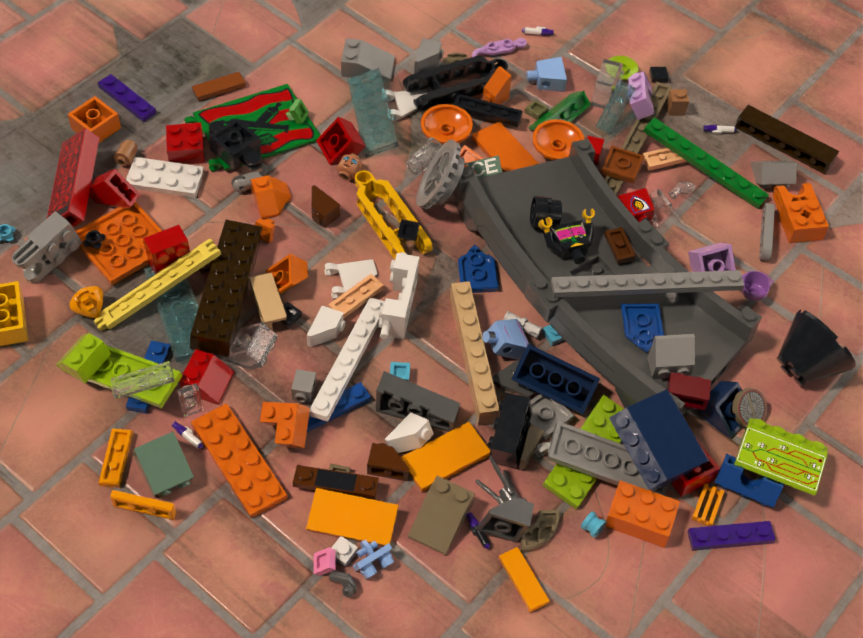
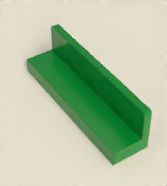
(566, 110)

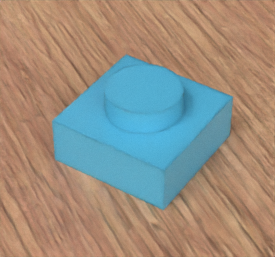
(551, 335)
(400, 370)

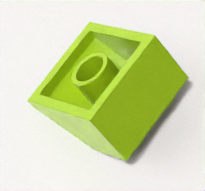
(84, 357)

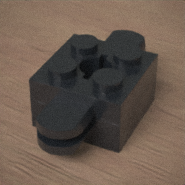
(235, 144)

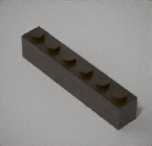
(787, 139)

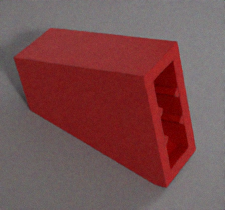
(113, 190)

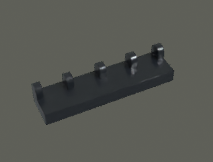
(489, 110)

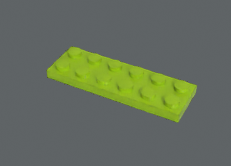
(122, 363)
(574, 485)

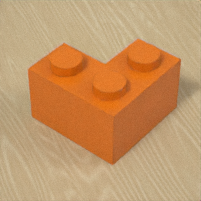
(290, 422)

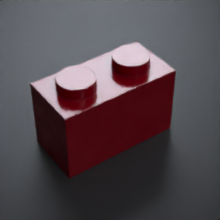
(690, 390)

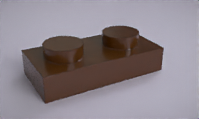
(620, 245)

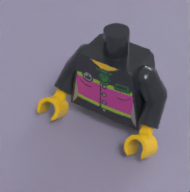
(569, 239)

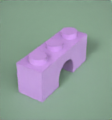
(640, 99)

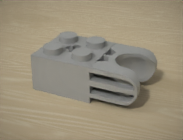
(46, 248)

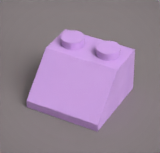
(712, 258)

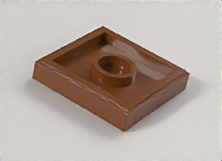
(622, 164)

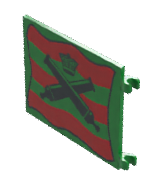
(265, 116)

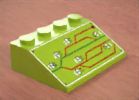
(782, 456)

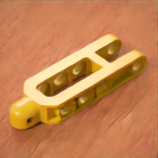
(371, 188)

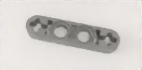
(766, 236)

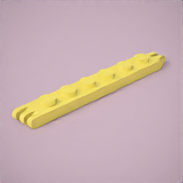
(157, 285)

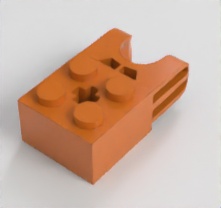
(800, 214)

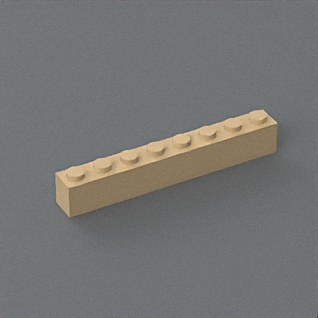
(474, 353)

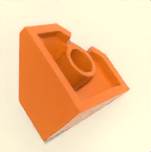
(269, 196)
(288, 272)

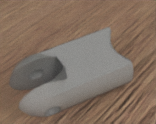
(243, 182)

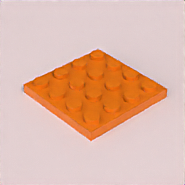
(123, 247)

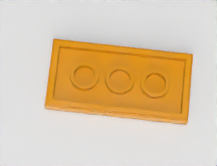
(446, 456)
(352, 517)

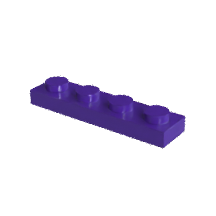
(127, 98)
(731, 535)

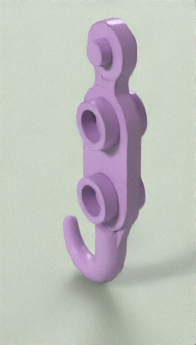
(500, 47)

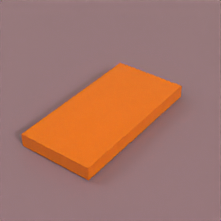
(497, 141)

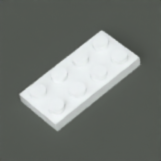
(165, 177)

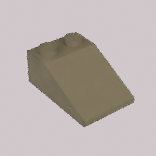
(441, 515)

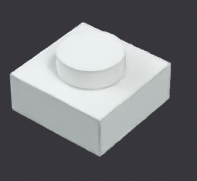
(344, 551)

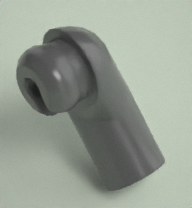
(346, 580)

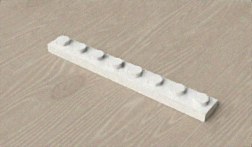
(347, 361)

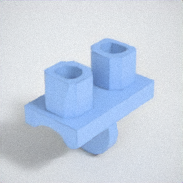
(382, 555)

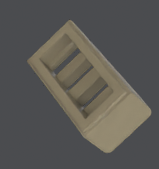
(533, 438)

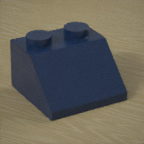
(719, 408)

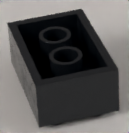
(510, 430)

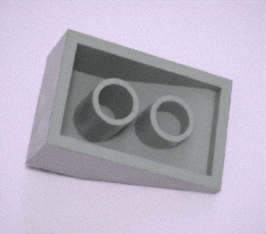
(363, 57)

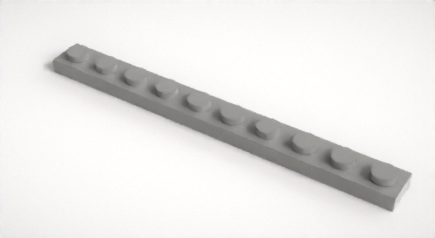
(646, 283)

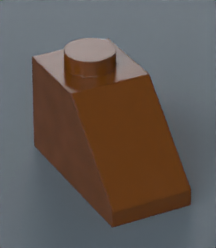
(324, 208)
(386, 463)

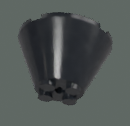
(812, 351)

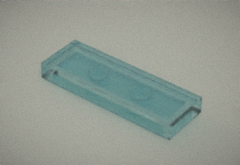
(615, 107)

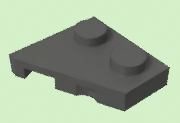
(504, 377)

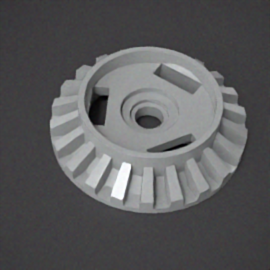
(441, 175)

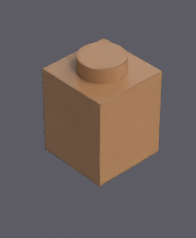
(677, 102)

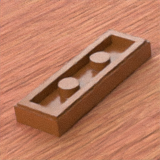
(218, 86)

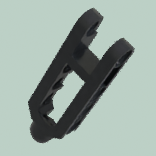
(433, 79)

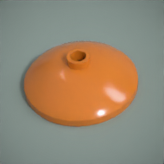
(446, 123)
(555, 137)

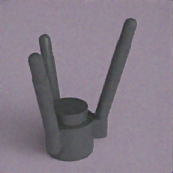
(507, 491)

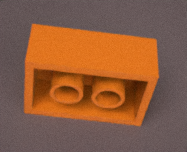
(642, 514)

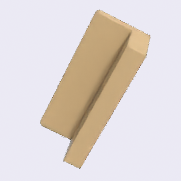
(267, 299)

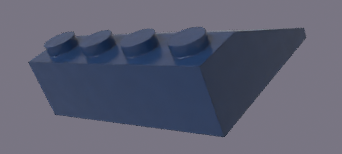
(658, 440)

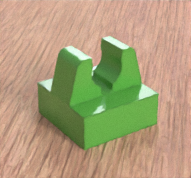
(297, 111)

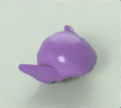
(756, 285)

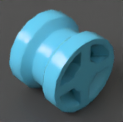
(593, 524)

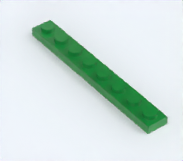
(706, 163)

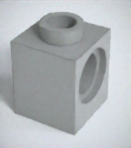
(303, 386)

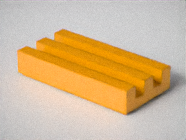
(712, 491)

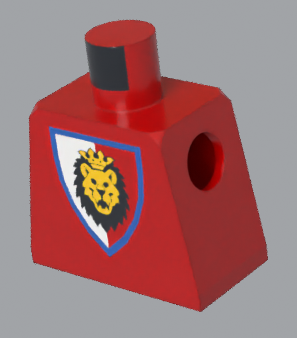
(638, 204)

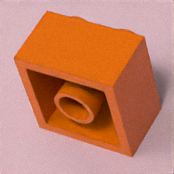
(96, 118)

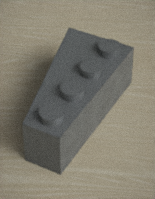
(401, 397)

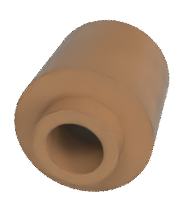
(126, 153)

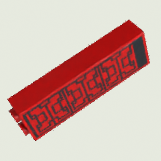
(74, 177)

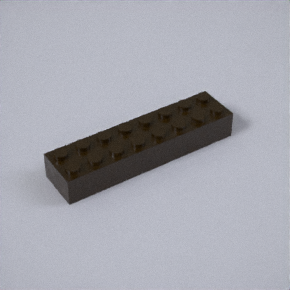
(226, 288)

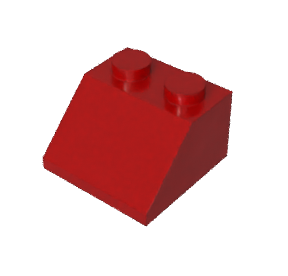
(339, 140)
(209, 374)

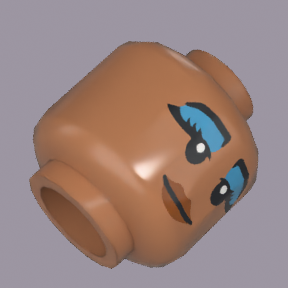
(349, 166)

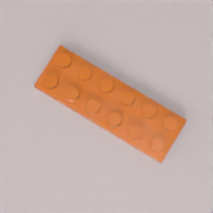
(239, 460)

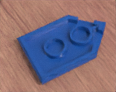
(479, 270)
(642, 324)

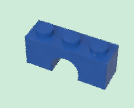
(762, 490)

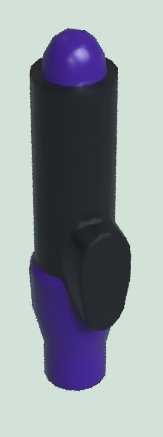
(473, 523)

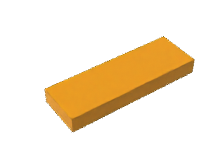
(115, 458)
(143, 505)
(523, 579)

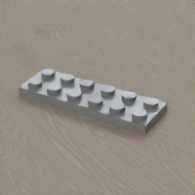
(594, 456)

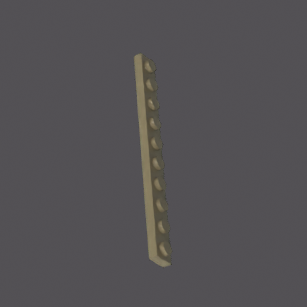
(636, 137)

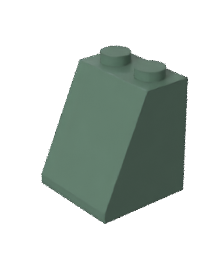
(163, 465)

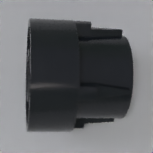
(545, 207)

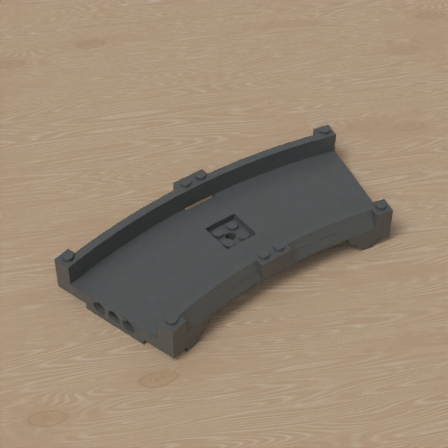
(594, 324)

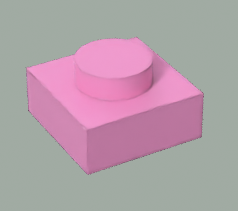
(324, 561)

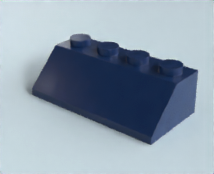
(555, 379)

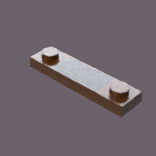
(336, 481)

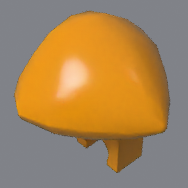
(87, 301)

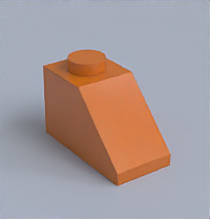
(498, 87)

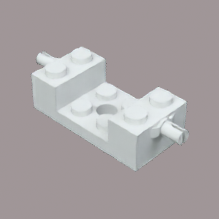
(396, 313)

